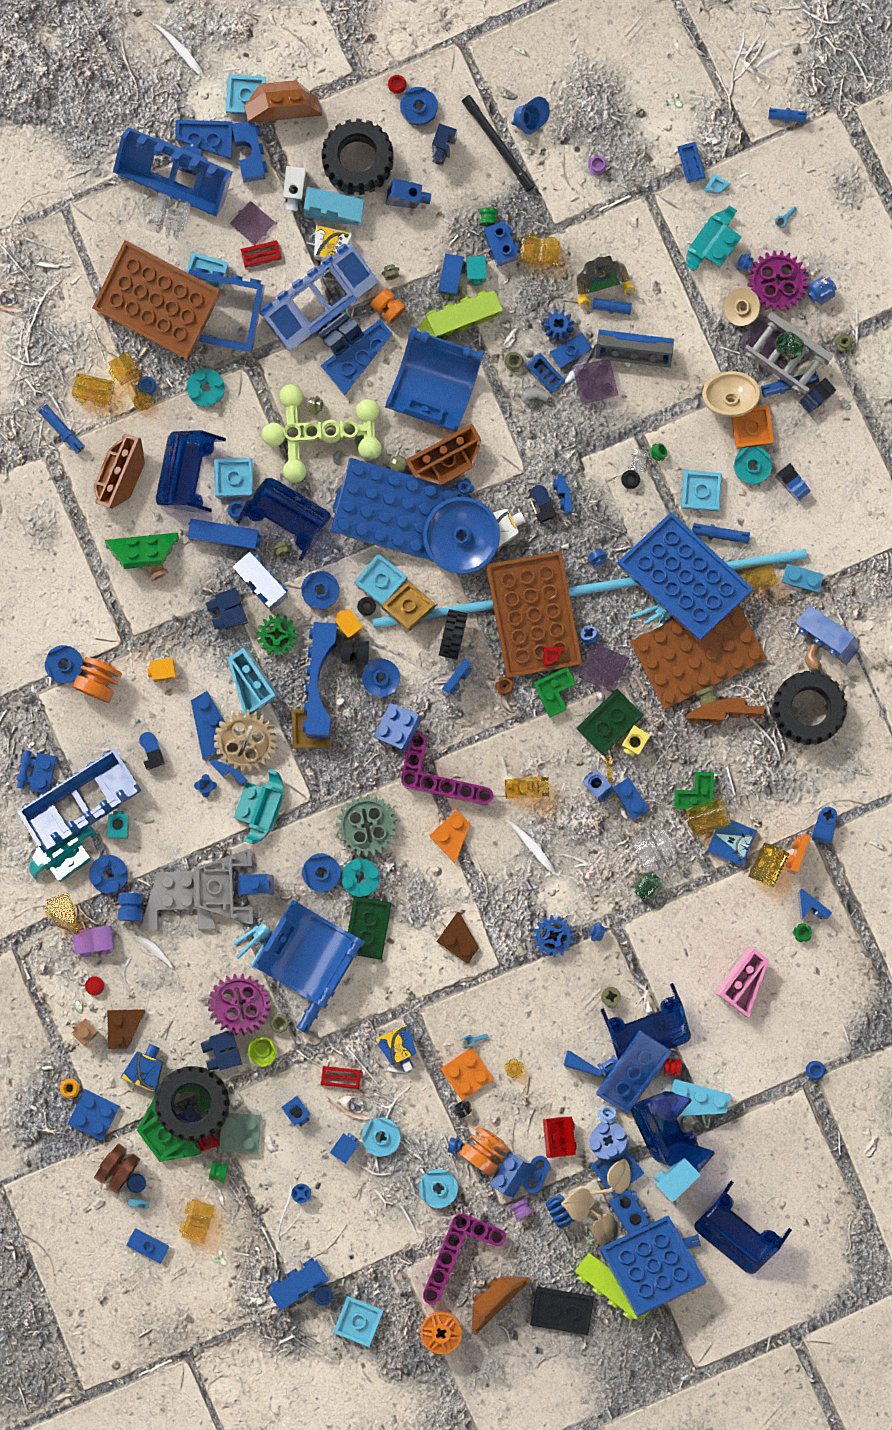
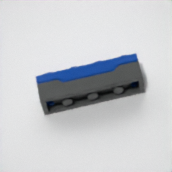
(634, 348)

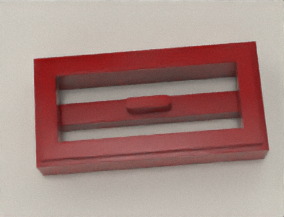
(261, 261)
(324, 1075)

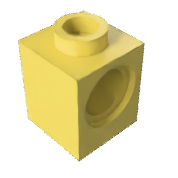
(635, 733)

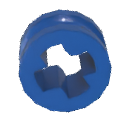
(589, 640)

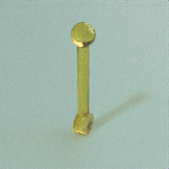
(608, 760)

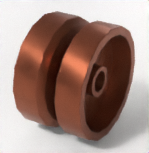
(115, 1167)

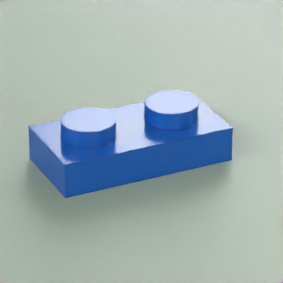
(630, 798)

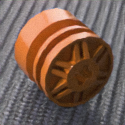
(97, 679)
(484, 1151)
(441, 1320)

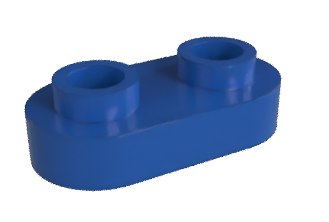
(537, 1174)

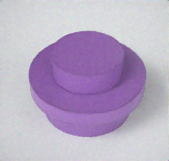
(597, 165)

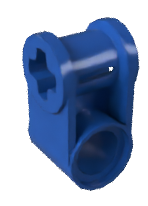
(824, 829)

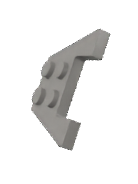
(214, 887)
(173, 892)

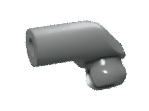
(534, 393)

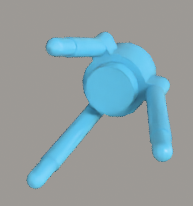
(660, 613)
(261, 934)

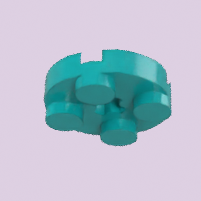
(196, 393)
(763, 465)
(350, 881)

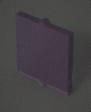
(252, 223)

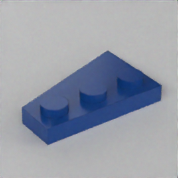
(208, 135)

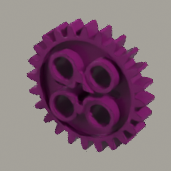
(775, 264)
(222, 1006)

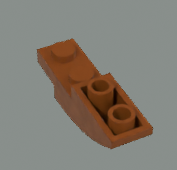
(715, 711)

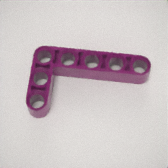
(438, 781)
(454, 1250)

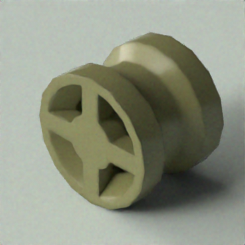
(707, 695)
(608, 996)

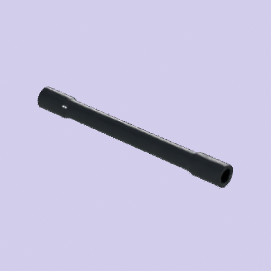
(475, 111)

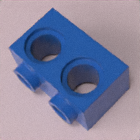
(625, 1213)

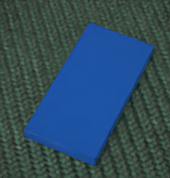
(633, 1072)

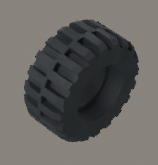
(357, 132)
(835, 707)
(165, 1103)

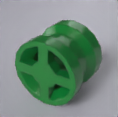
(488, 216)
(218, 1171)

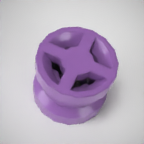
(521, 1208)

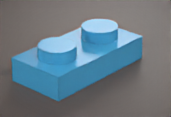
(802, 578)

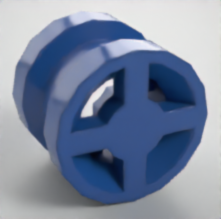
(301, 1193)

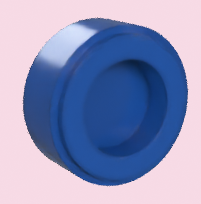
(323, 1295)

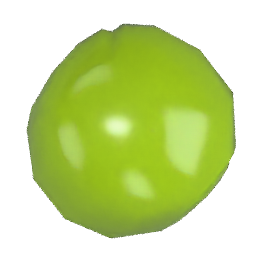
(262, 1051)

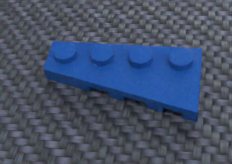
(351, 363)

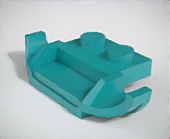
(714, 240)
(261, 806)
(64, 857)

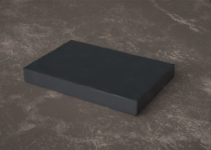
(562, 1310)

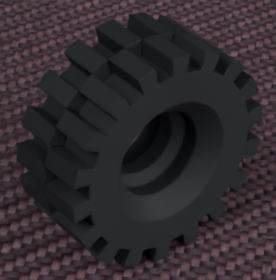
(453, 634)

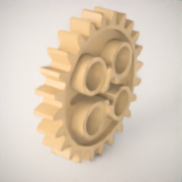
(261, 745)

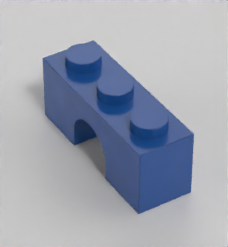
(252, 167)

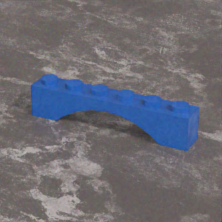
(323, 643)

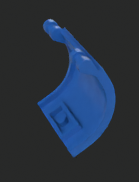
(434, 380)
(308, 954)

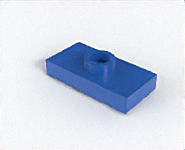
(691, 162)
(570, 350)
(147, 1245)

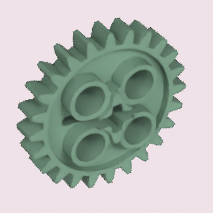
(384, 821)

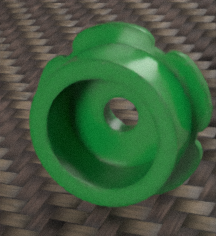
(658, 452)
(807, 932)

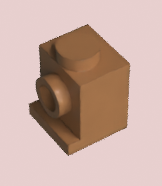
(85, 1032)

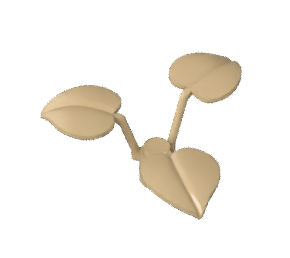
(580, 1202)

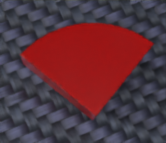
(551, 655)
(208, 1143)

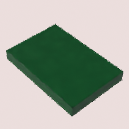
(609, 722)
(370, 923)

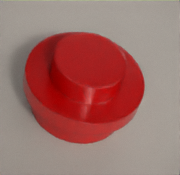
(397, 84)
(94, 985)

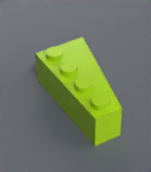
(462, 315)
(602, 1279)

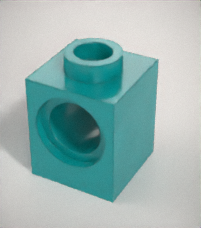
(476, 270)
(123, 833)

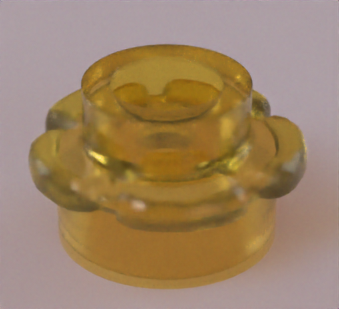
(138, 401)
(514, 1063)

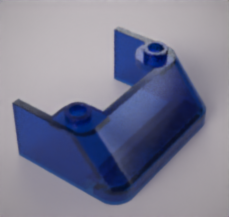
(182, 469)
(287, 510)
(665, 1026)
(662, 1133)
(735, 1236)

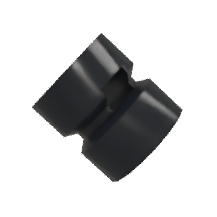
(355, 652)

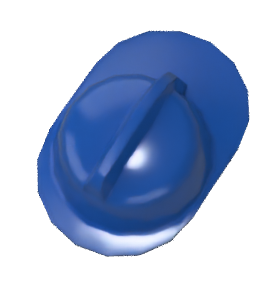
(531, 115)

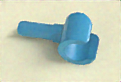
(786, 216)
(471, 1040)

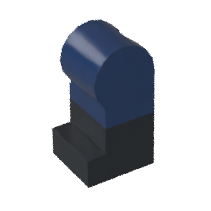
(817, 395)
(541, 497)

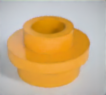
(65, 1083)

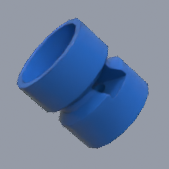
(130, 906)

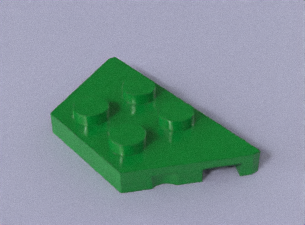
(142, 550)
(161, 1142)

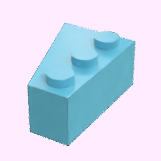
(333, 207)
(251, 682)
(703, 1099)
(676, 1179)

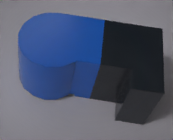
(793, 482)
(151, 746)

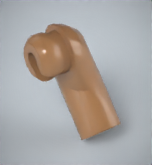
(811, 660)

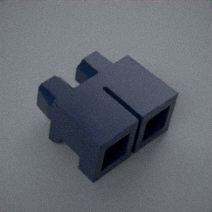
(440, 144)
(340, 332)
(230, 609)
(225, 1059)

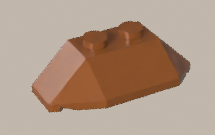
(281, 102)
(447, 457)
(119, 472)
(497, 1296)

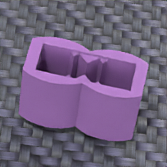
(94, 940)

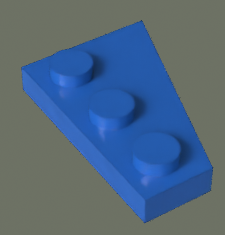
(206, 721)

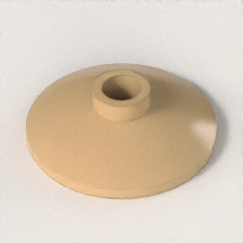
(734, 303)

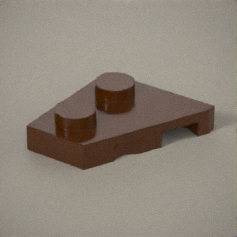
(458, 939)
(122, 1027)

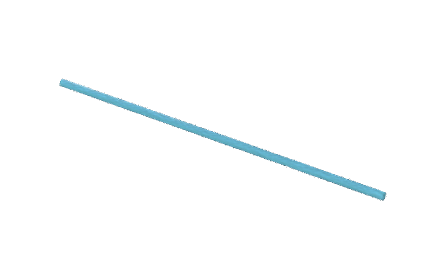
(601, 586)

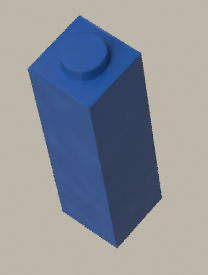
(224, 534)

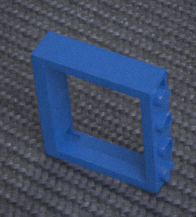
(234, 280)

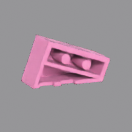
(743, 981)

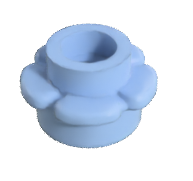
(607, 1110)

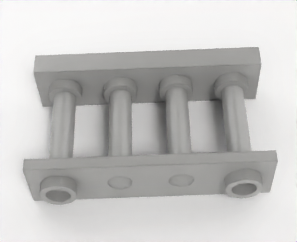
(820, 355)

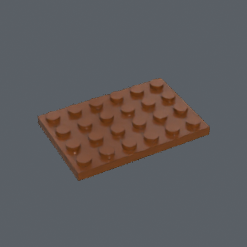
(156, 299)
(533, 612)
(682, 665)

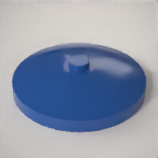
(461, 535)

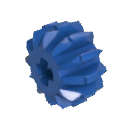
(559, 318)
(558, 1212)

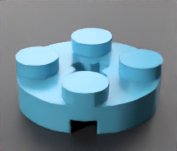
(377, 1126)
(429, 1181)

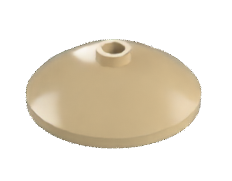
(731, 394)

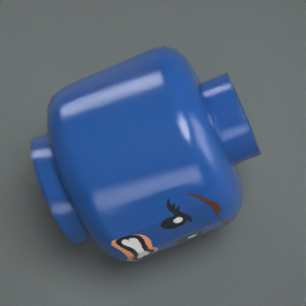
(822, 290)

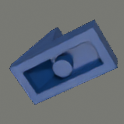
(807, 902)

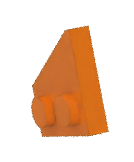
(451, 835)

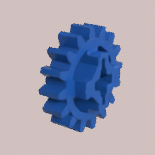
(557, 944)

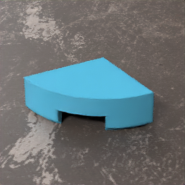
(716, 185)
(138, 1203)

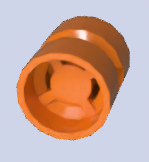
(388, 306)

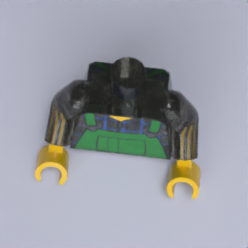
(600, 275)

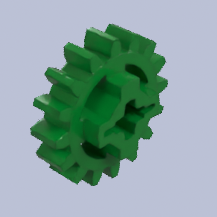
(277, 627)

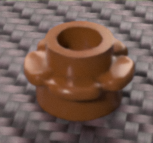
(499, 686)

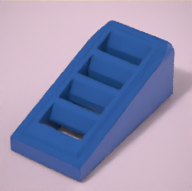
(549, 368)
(575, 1062)

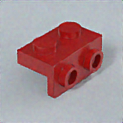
(559, 1137)

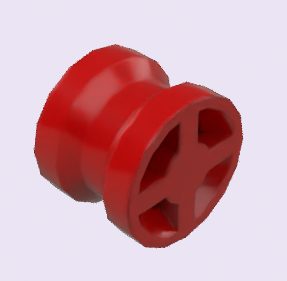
(672, 1067)

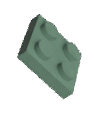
(240, 1133)

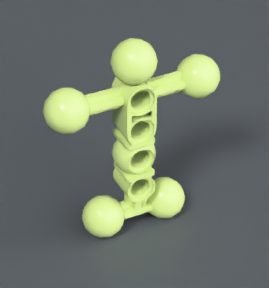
(275, 434)

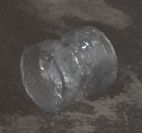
(638, 460)

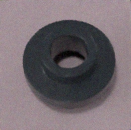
(630, 473)
(364, 600)
(462, 1109)

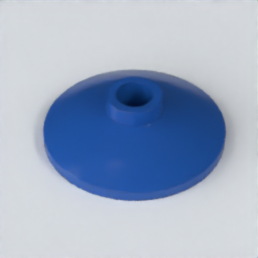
(388, 684)

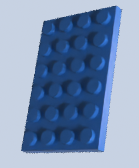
(387, 507)
(685, 576)

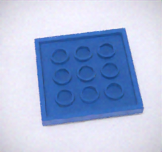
(652, 1266)

